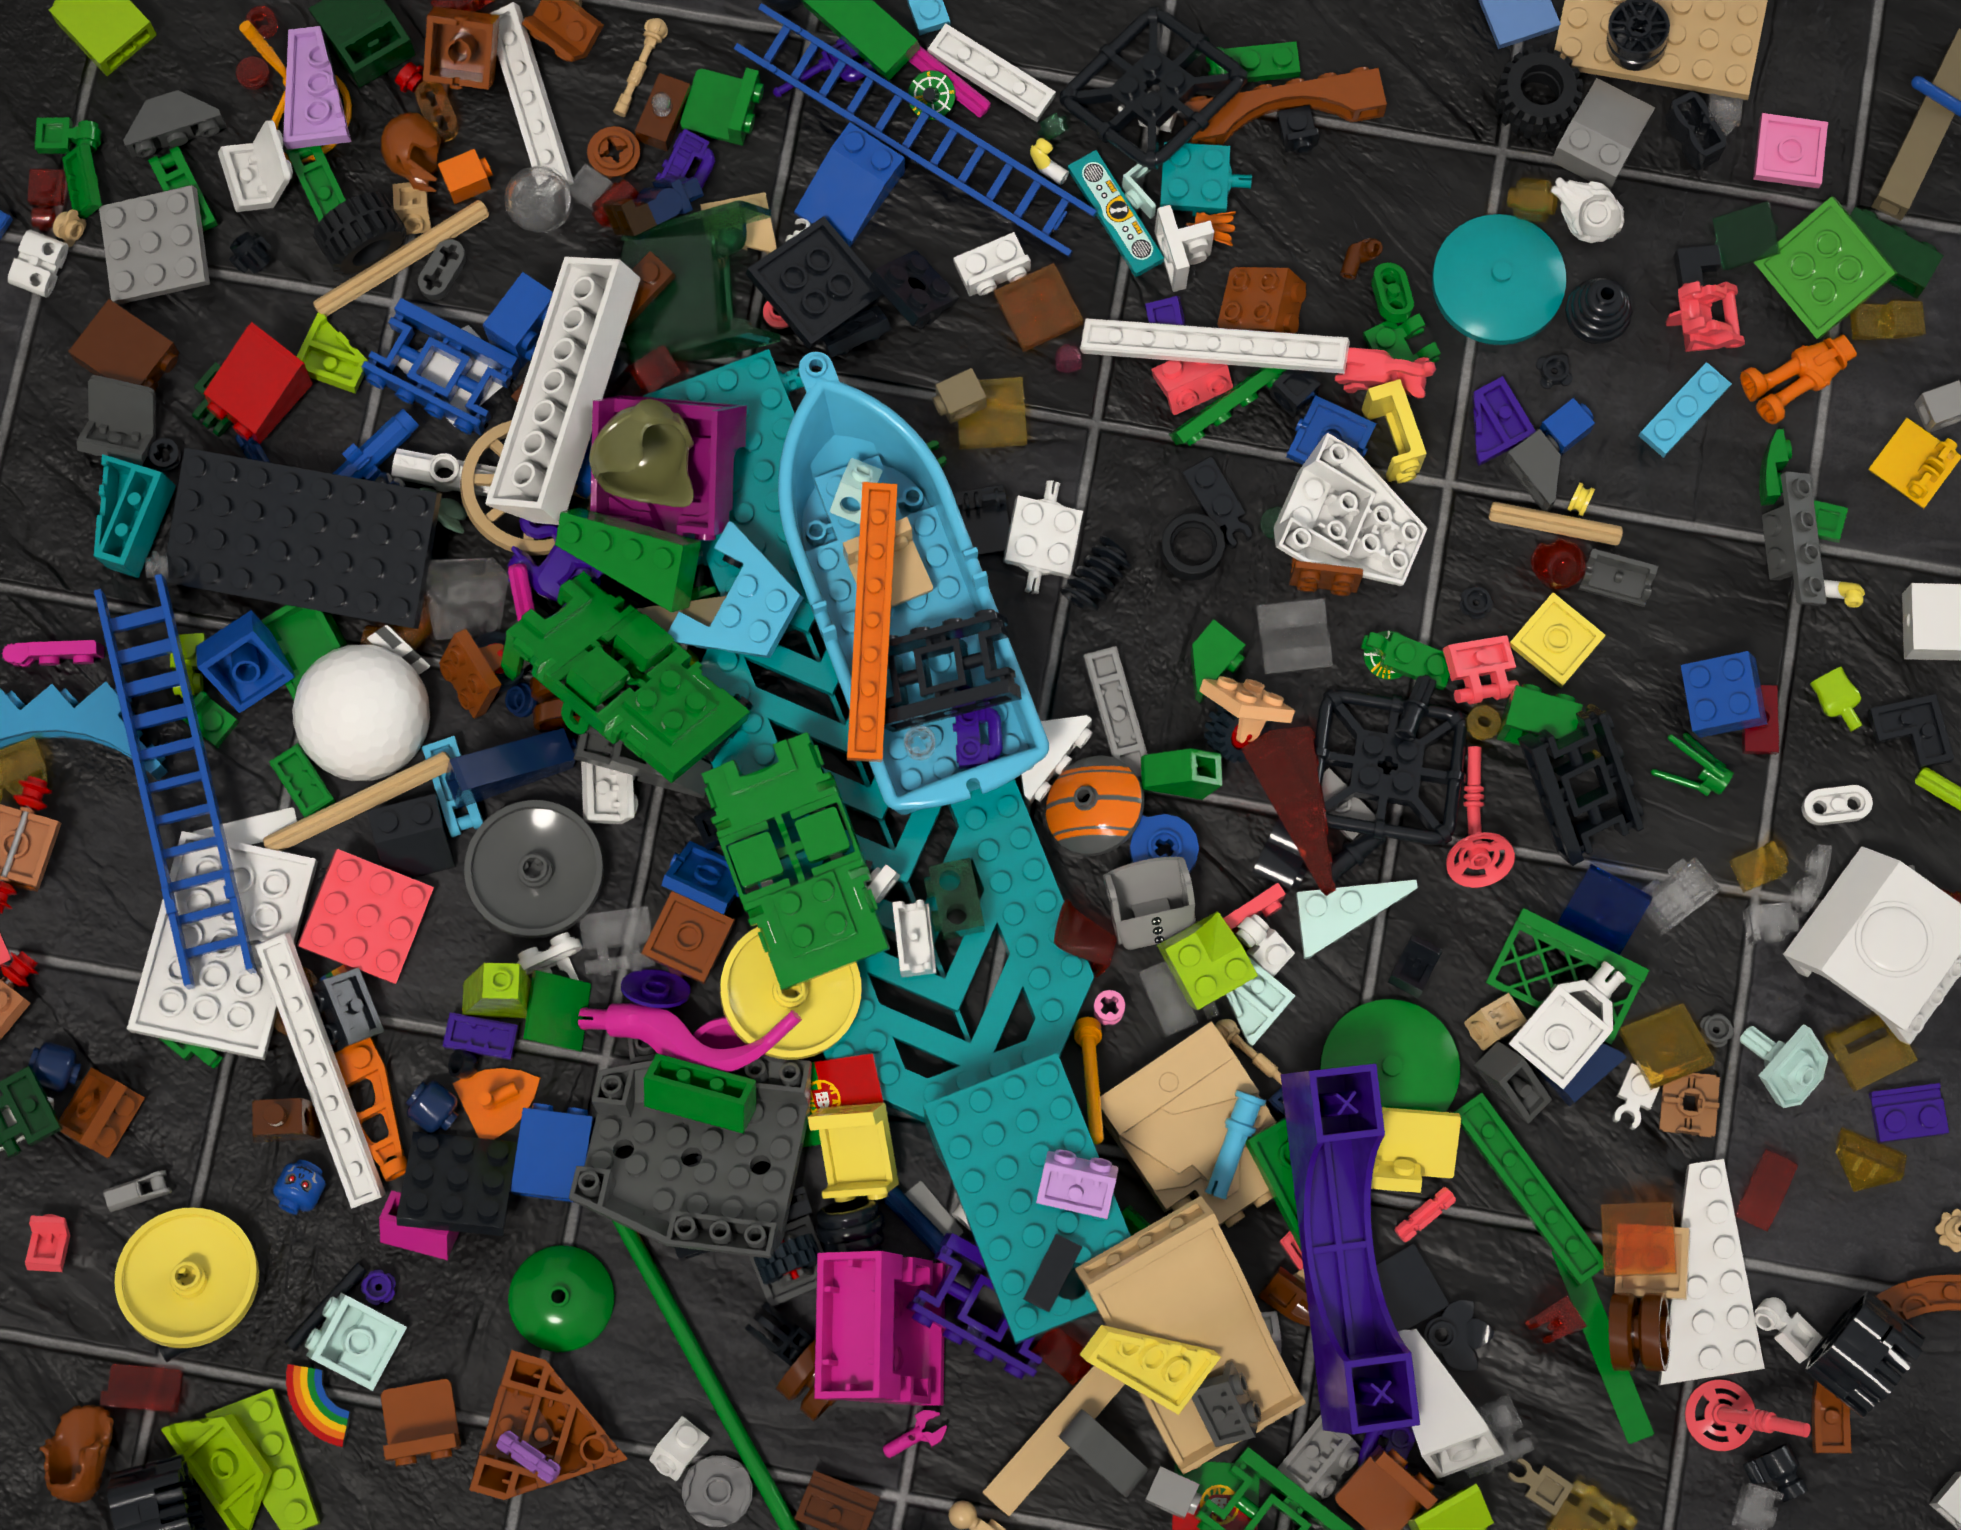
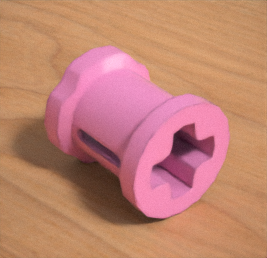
(1107, 997)

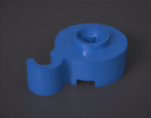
(1164, 830)

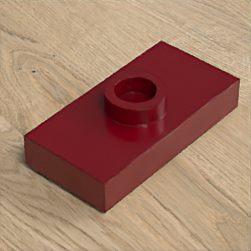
(1764, 738)

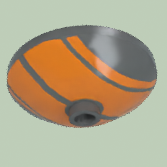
(1106, 817)

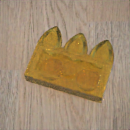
(18, 763)

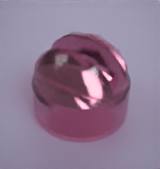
(1068, 359)

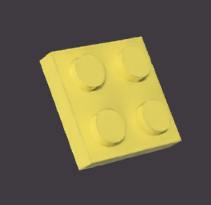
(1557, 640)

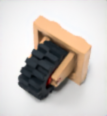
(1241, 714)

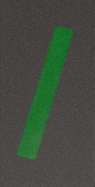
(1617, 1383)

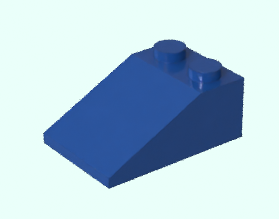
(851, 183)

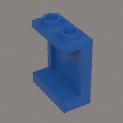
(549, 1151)

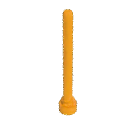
(1088, 1035)

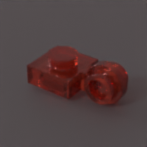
(46, 190)

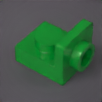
(213, 719)

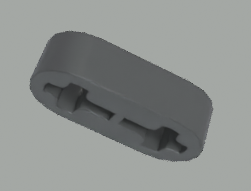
(448, 273)

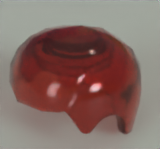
(1558, 564)

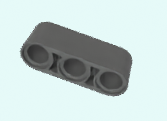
(1103, 1453)

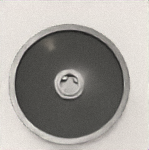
(534, 869)

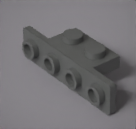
(1794, 540)

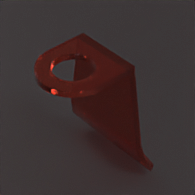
(1084, 938)

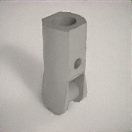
(133, 1193)

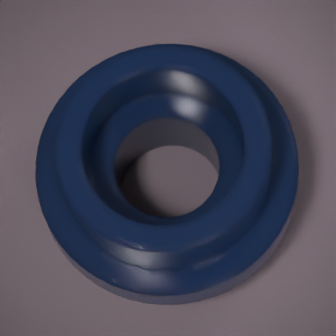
(519, 700)

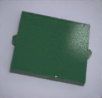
(1746, 236)

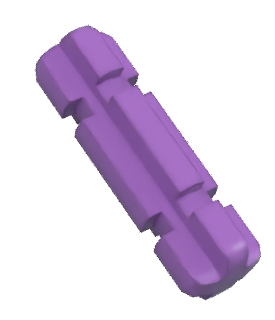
(528, 1457)

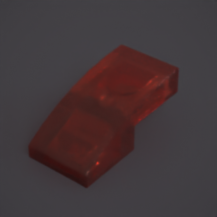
(1766, 1190)

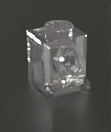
(1770, 922)
(1756, 1507)

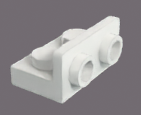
(992, 265)

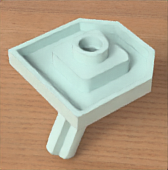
(1790, 1068)

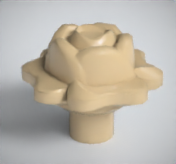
(1950, 1230)

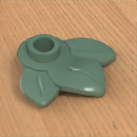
(450, 513)

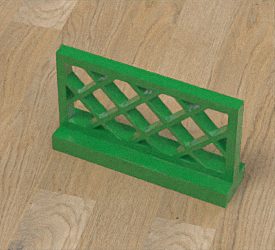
(1572, 945)

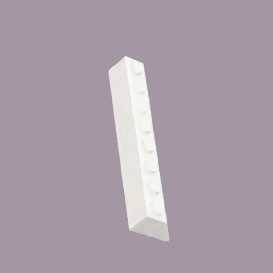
(558, 393)

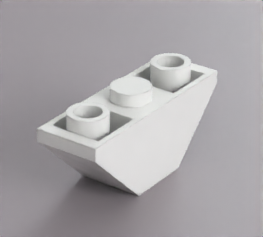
(1062, 737)

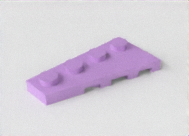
(311, 95)

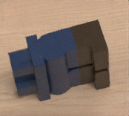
(652, 205)

